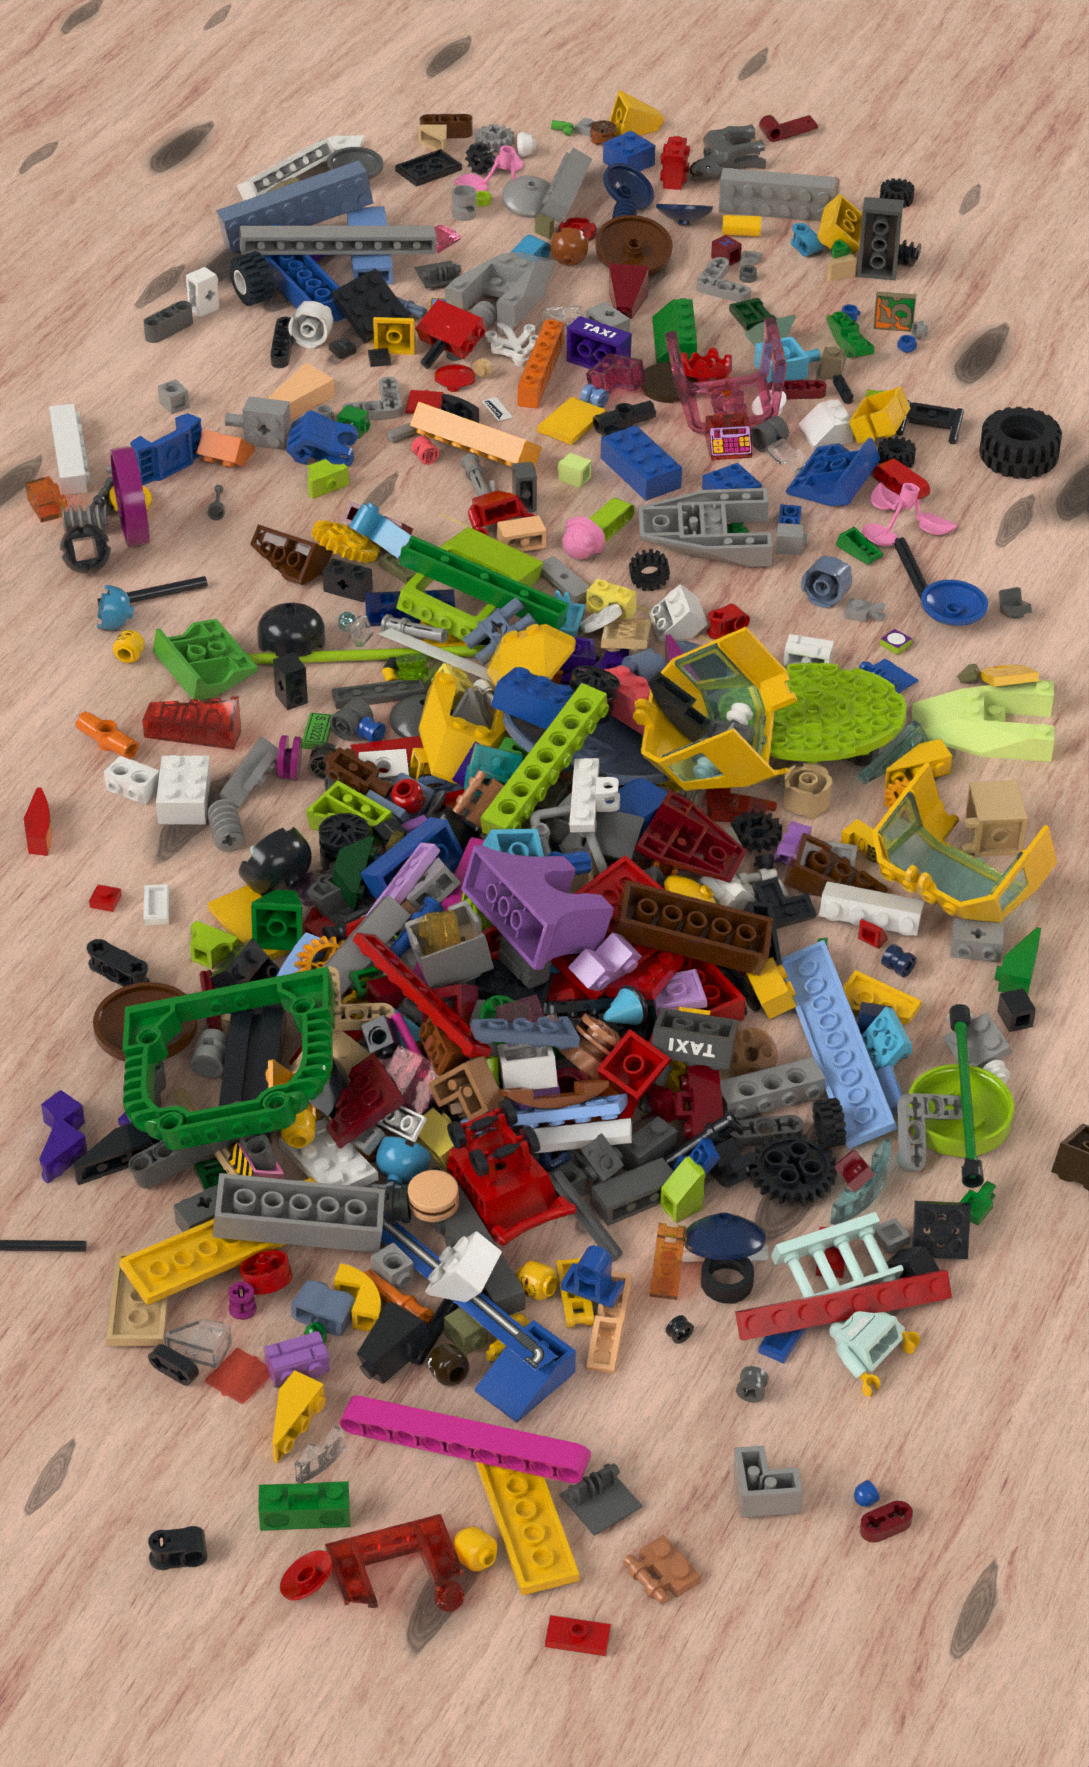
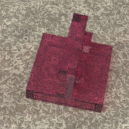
(411, 1076)

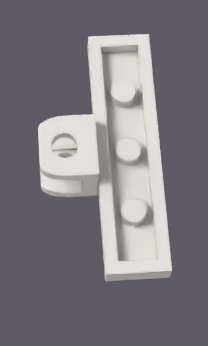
(590, 794)

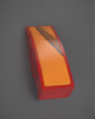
(38, 824)

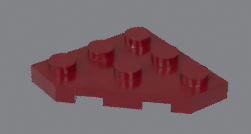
(365, 1101)

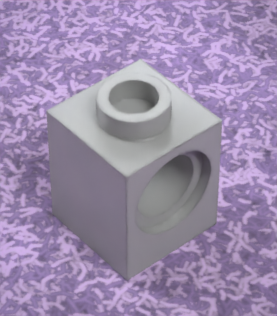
(173, 396)
(393, 1266)

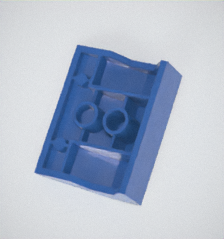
(835, 474)

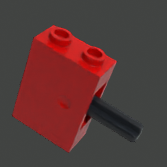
(449, 330)

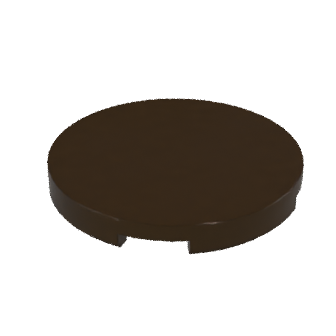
(660, 383)

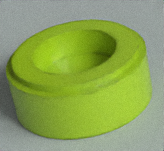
(483, 198)

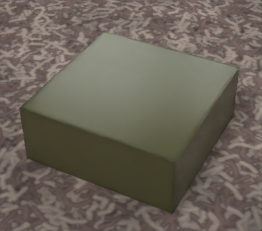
(544, 225)

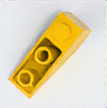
(908, 765)
(296, 1405)

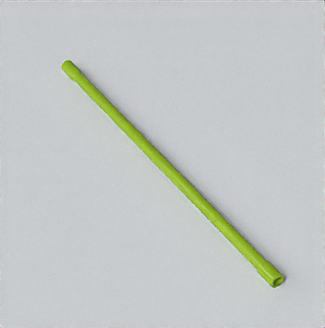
(363, 654)

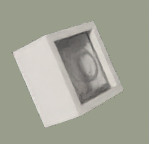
(527, 1066)

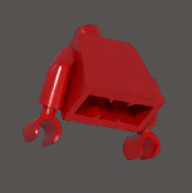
(495, 508)

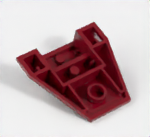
(690, 841)

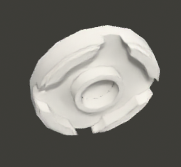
(600, 619)

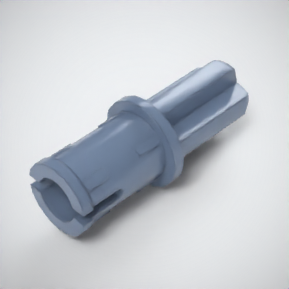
(412, 308)

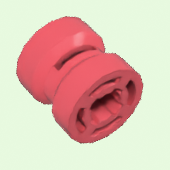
(425, 450)

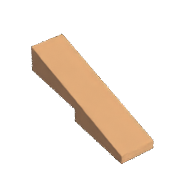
(608, 1329)

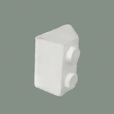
(827, 425)

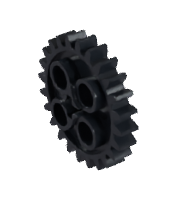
(793, 1169)

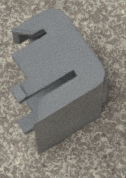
(458, 962)

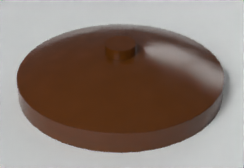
(634, 242)
(110, 1016)

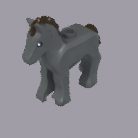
(723, 153)

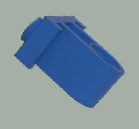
(593, 1278)

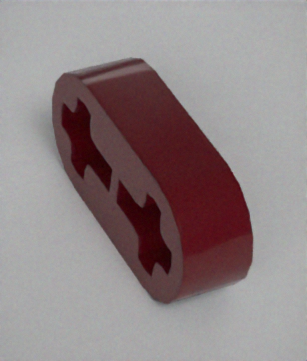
(886, 1521)

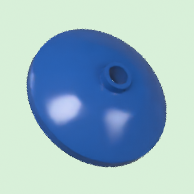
(954, 602)

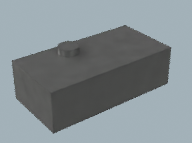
(880, 238)

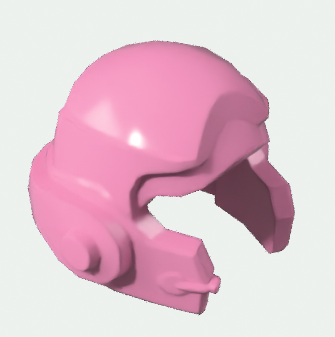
(582, 538)

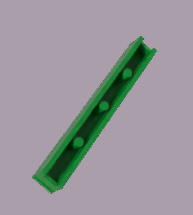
(481, 582)

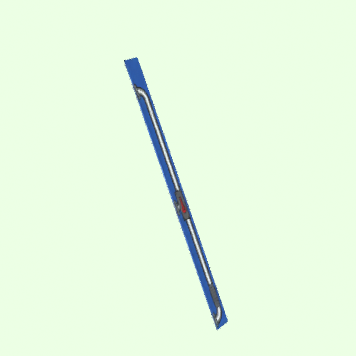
(478, 1307)

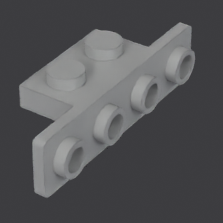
(251, 771)

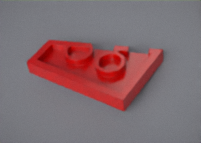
(649, 976)

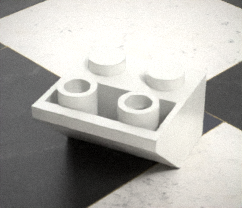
(678, 615)
(463, 1269)

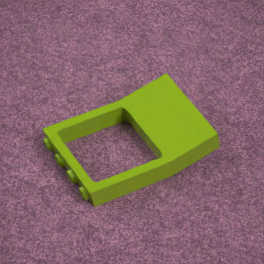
(480, 550)

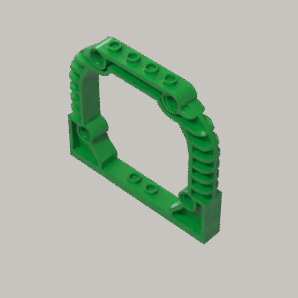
(153, 1024)

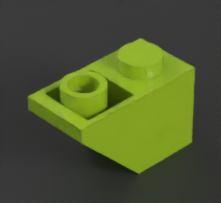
(683, 1191)

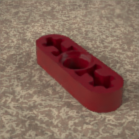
(806, 389)

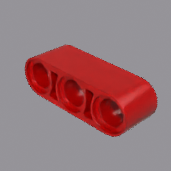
(895, 474)

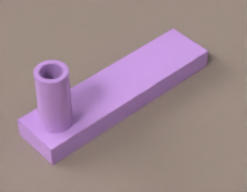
(410, 873)

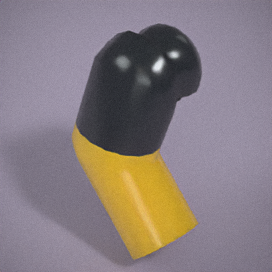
(389, 668)

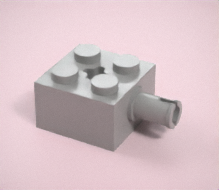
(263, 422)

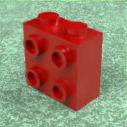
(675, 163)

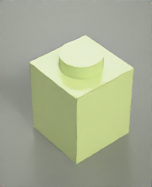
(574, 470)

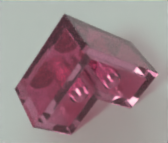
(617, 372)

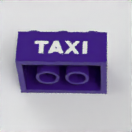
(592, 341)

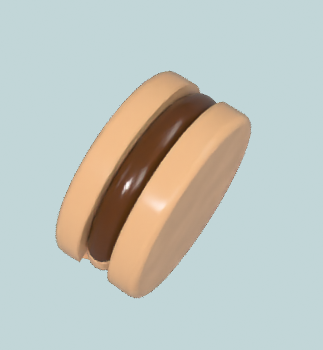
(433, 1196)

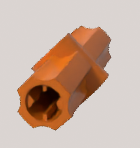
(107, 735)

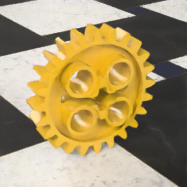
(345, 541)

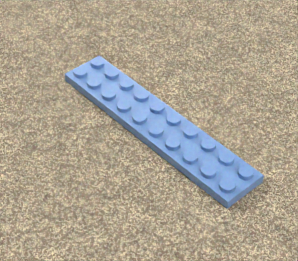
(838, 1044)

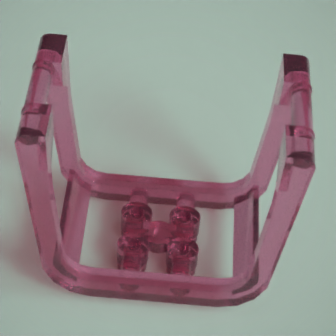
(769, 404)

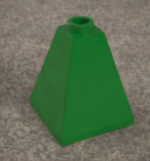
(277, 920)

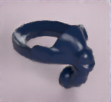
(549, 1163)

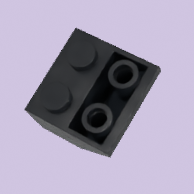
(244, 964)

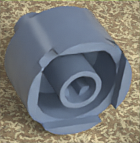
(827, 581)
(645, 663)

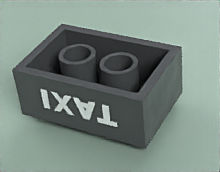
(696, 1038)

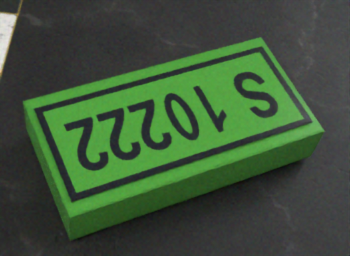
(317, 730)

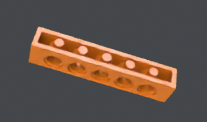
(541, 364)

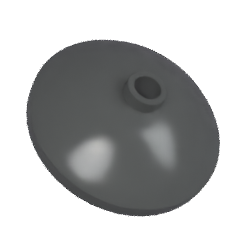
(369, 159)
(407, 715)

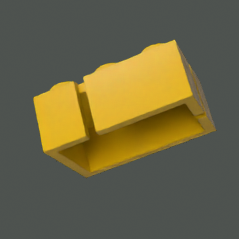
(879, 415)

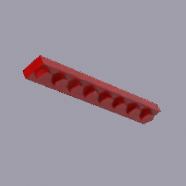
(421, 994)
(843, 1304)

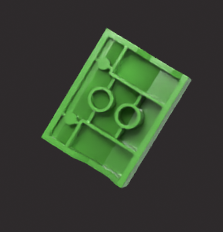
(204, 659)

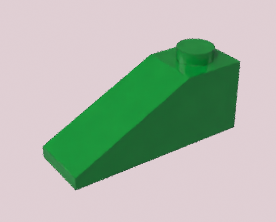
(1019, 964)

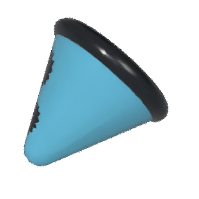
(627, 1007)

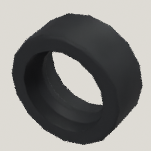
(727, 1292)

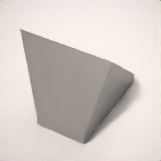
(473, 708)

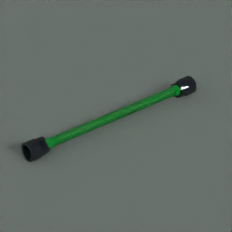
(972, 1168)

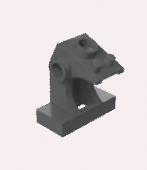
(597, 1159)

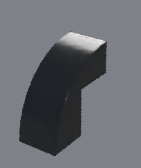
(327, 1100)

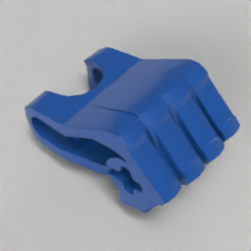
(321, 439)

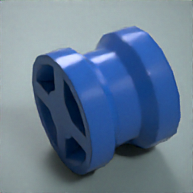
(371, 730)

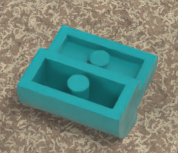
(493, 762)

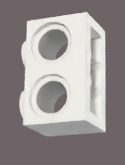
(132, 780)

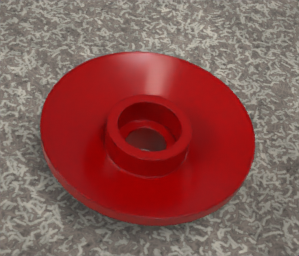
(306, 1575)

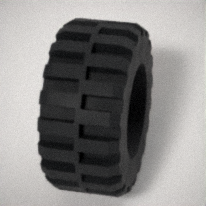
(1020, 442)

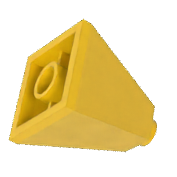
(634, 115)

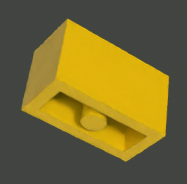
(772, 990)

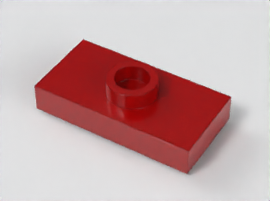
(578, 1635)

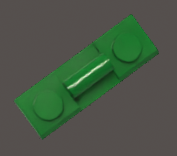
(304, 1506)

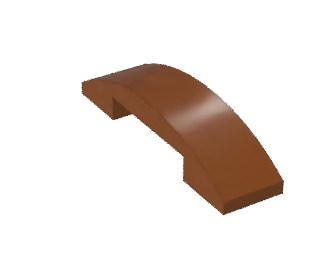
(582, 1092)

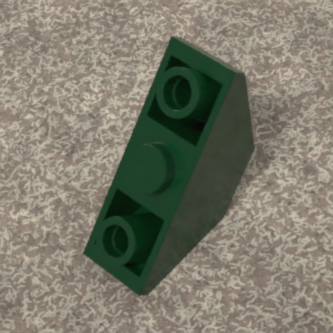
(349, 865)

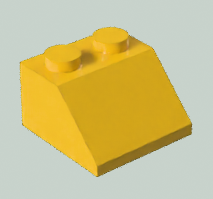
(395, 334)

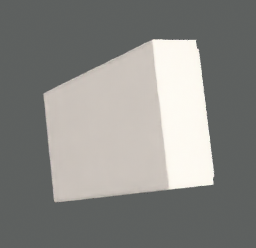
(156, 904)

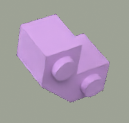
(606, 964)

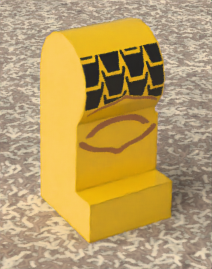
(861, 835)

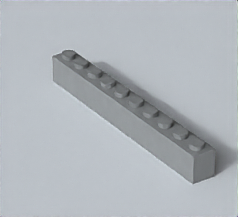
(337, 240)

